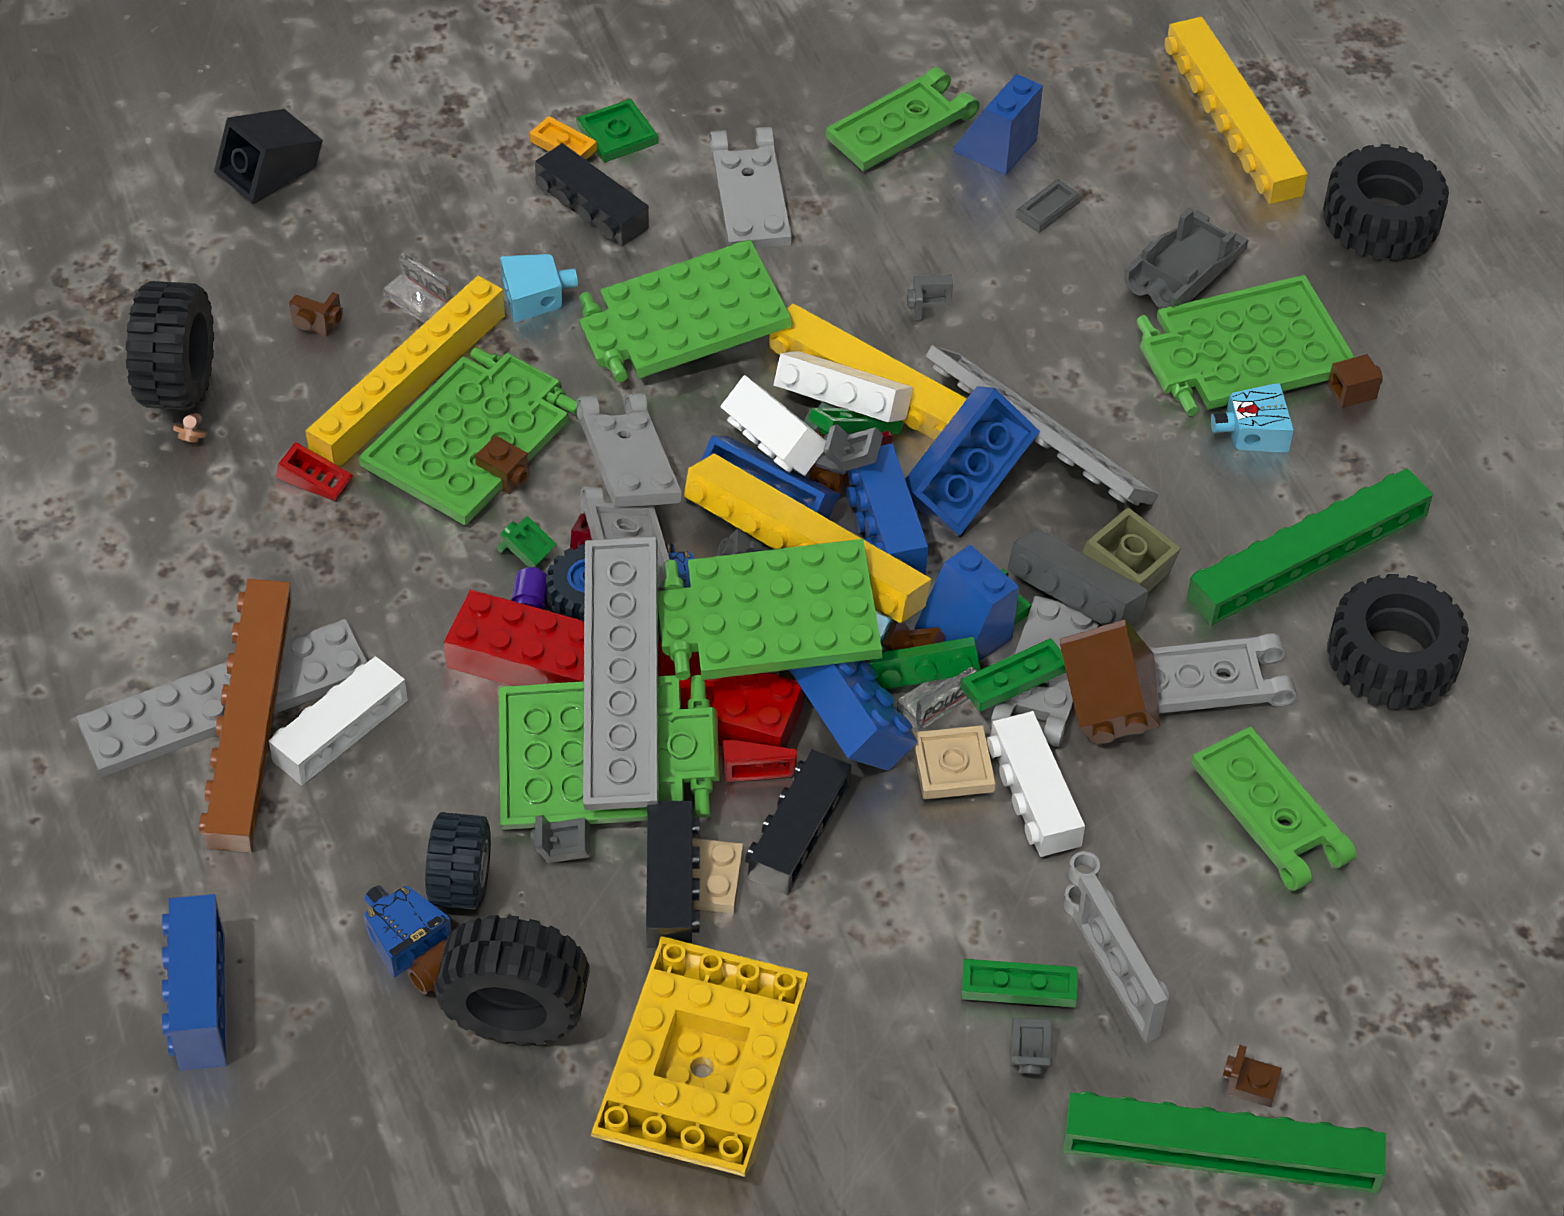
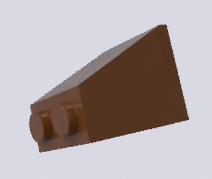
(1111, 681)

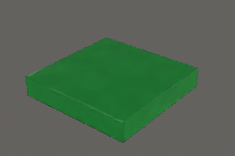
(618, 130)

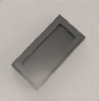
(1048, 205)

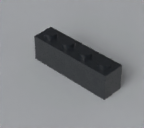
(592, 194)
(798, 822)
(669, 872)

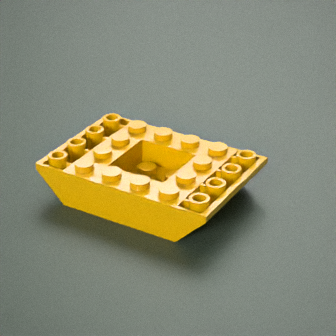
(712, 1013)

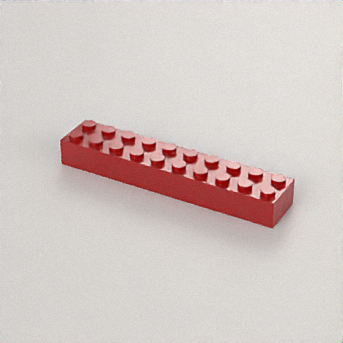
(536, 647)

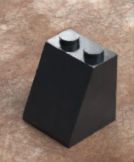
(265, 152)

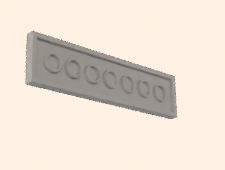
(1070, 447)
(621, 674)
(189, 707)

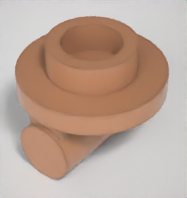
(189, 430)

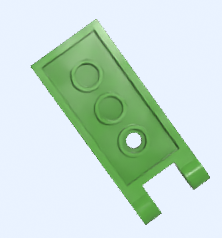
(892, 125)
(1260, 794)

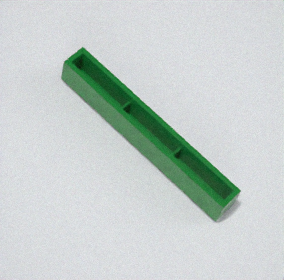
(1225, 1142)

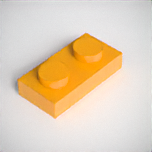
(552, 133)

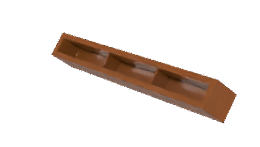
(247, 716)

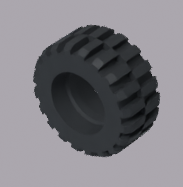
(1380, 228)
(170, 345)
(1403, 607)
(512, 980)

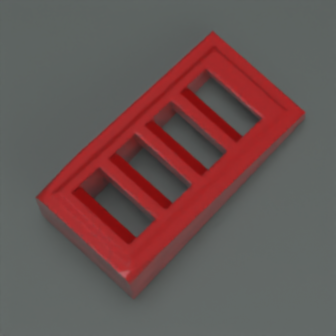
(308, 459)
(756, 761)

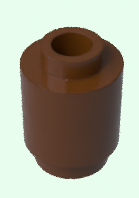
(426, 968)

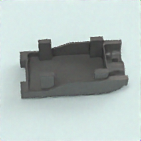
(1183, 260)

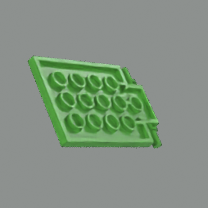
(683, 312)
(1243, 343)
(437, 438)
(770, 610)
(544, 752)

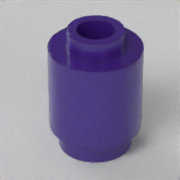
(530, 587)

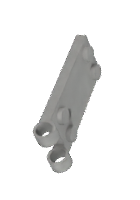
(752, 204)
(629, 453)
(622, 522)
(1190, 679)
(1054, 702)
(1115, 948)

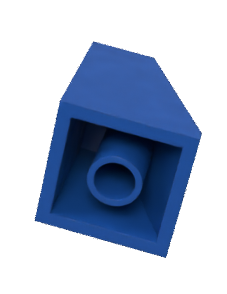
(1004, 127)
(972, 601)

